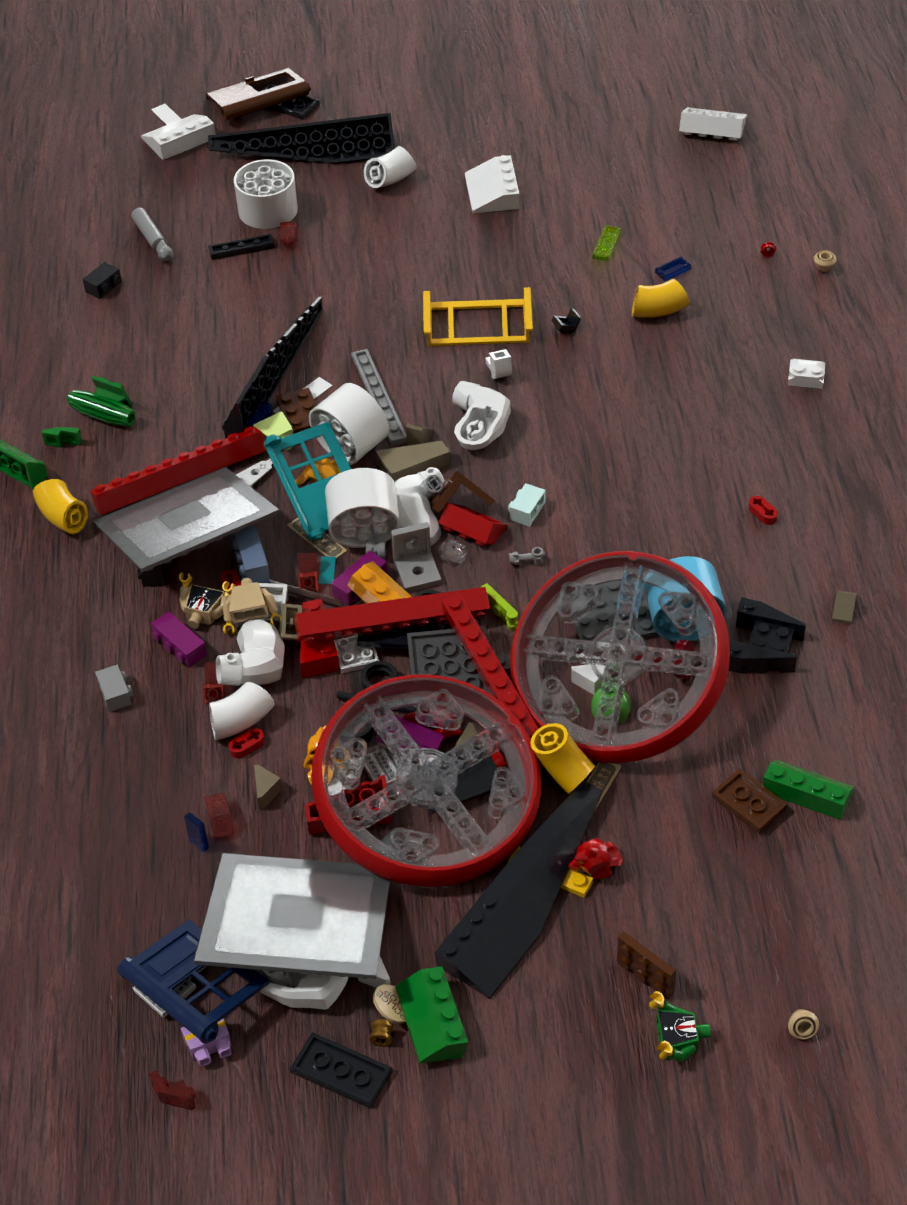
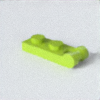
(502, 608)

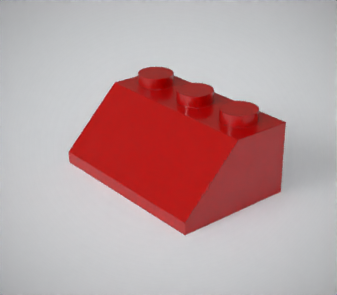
(471, 524)

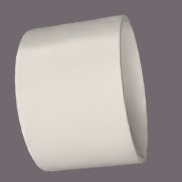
(265, 193)
(354, 420)
(361, 507)

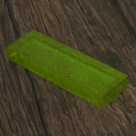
(606, 243)

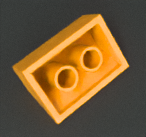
(375, 585)

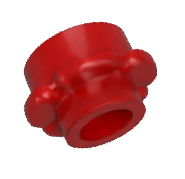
(768, 252)

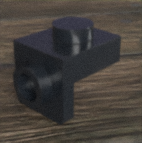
(568, 322)

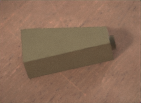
(413, 459)

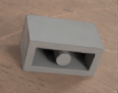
(113, 688)

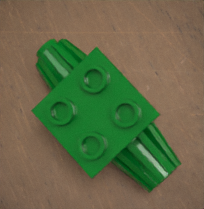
(107, 404)

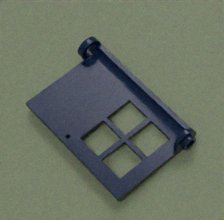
(169, 965)

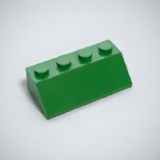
(21, 466)
(808, 789)
(432, 1016)

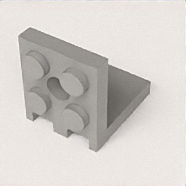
(414, 557)

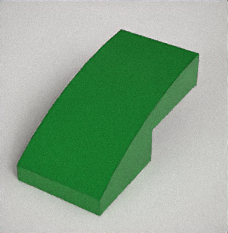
(58, 436)

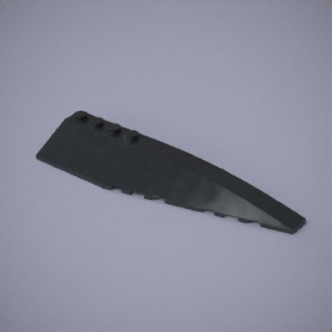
(316, 141)
(271, 370)
(518, 901)

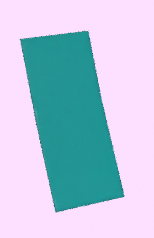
(327, 570)

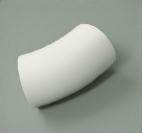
(389, 168)
(239, 710)

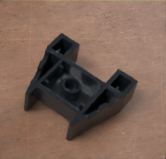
(769, 640)

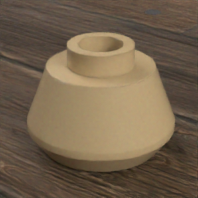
(825, 260)
(803, 1024)

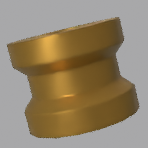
(381, 1032)

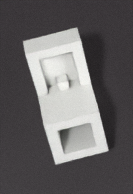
(499, 364)

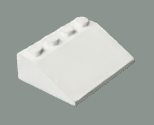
(712, 123)
(180, 135)
(493, 186)

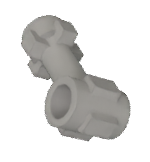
(537, 557)

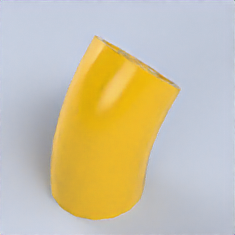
(659, 300)
(60, 506)
(561, 756)

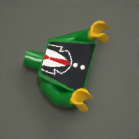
(676, 1030)

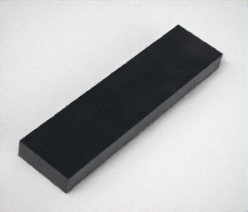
(241, 246)

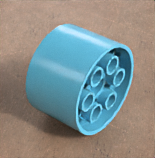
(706, 574)

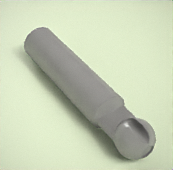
(152, 234)

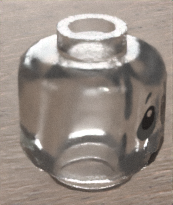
(453, 552)

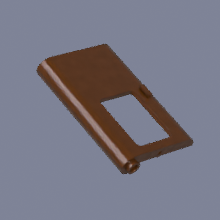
(244, 99)

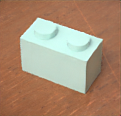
(527, 504)

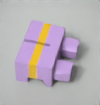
(201, 1051)

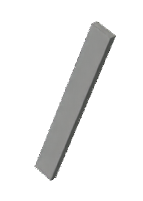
(376, 388)

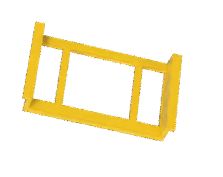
(428, 306)

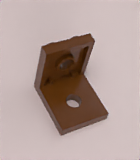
(451, 485)

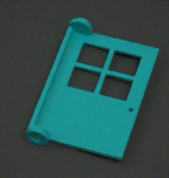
(309, 500)

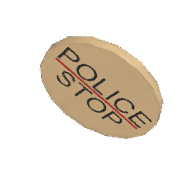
(388, 1003)

